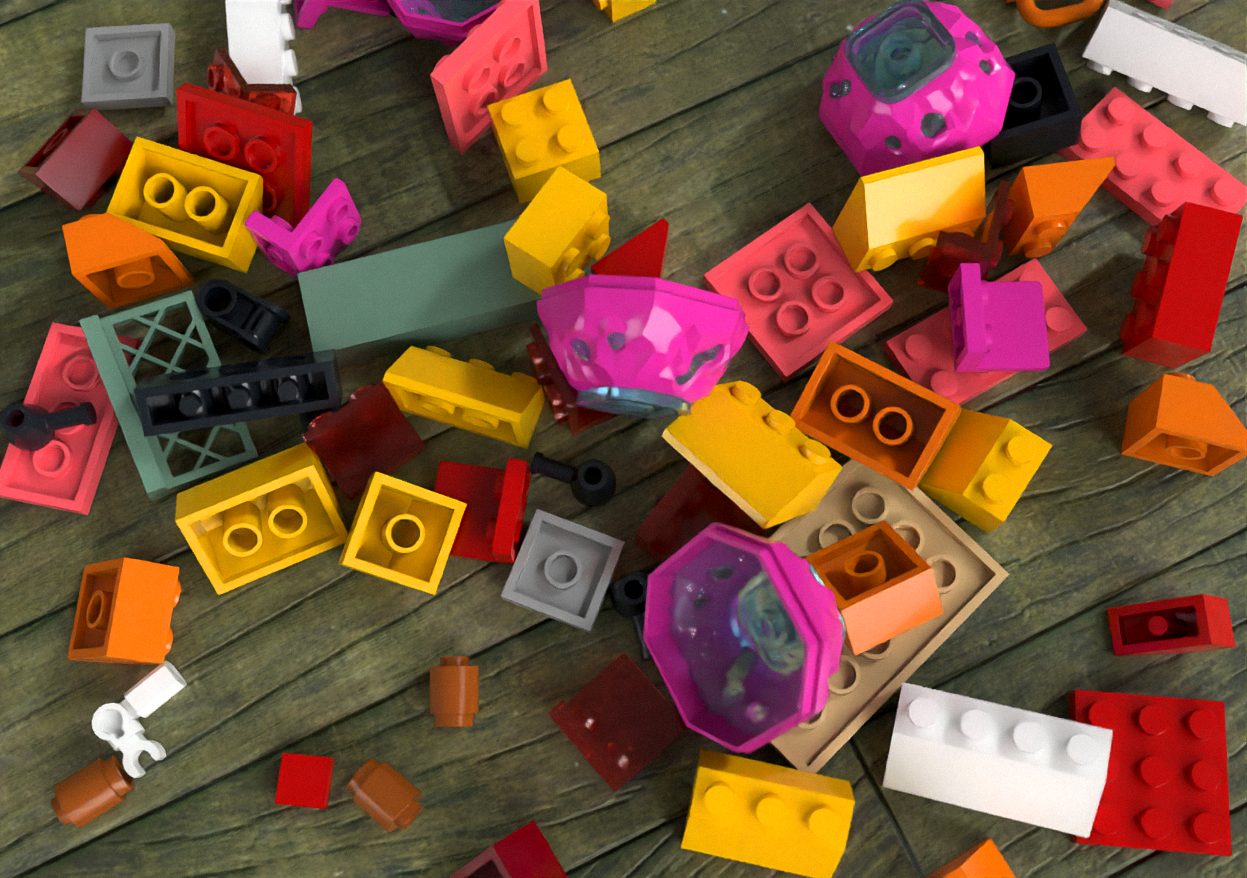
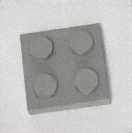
(128, 67)
(563, 570)

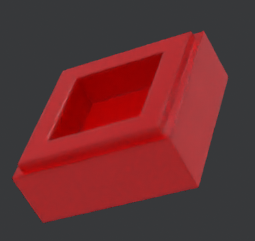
(304, 780)

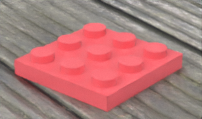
(491, 65)
(798, 291)

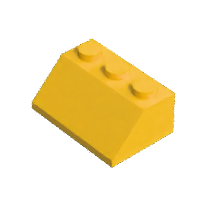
(189, 203)
(905, 207)
(466, 394)
(754, 454)
(261, 518)
(768, 815)

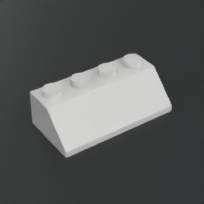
(1172, 60)
(998, 759)

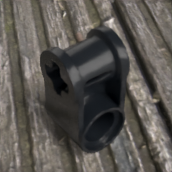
(247, 318)

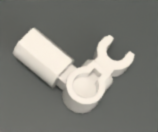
(120, 721)

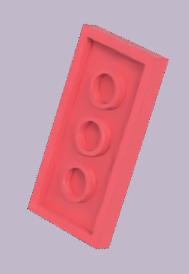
(1153, 163)
(926, 349)
(71, 464)

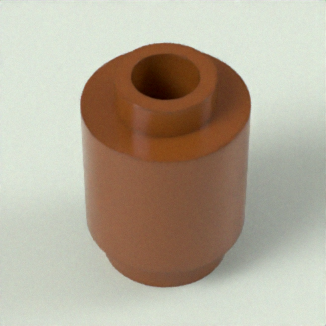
(454, 692)
(91, 791)
(385, 795)

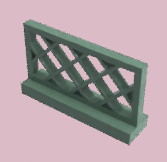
(120, 386)

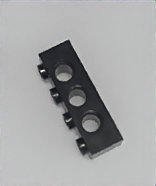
(239, 392)

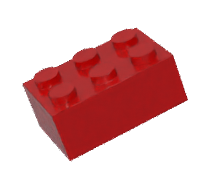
(1180, 285)

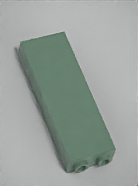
(415, 296)

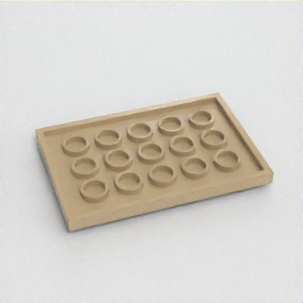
(866, 681)

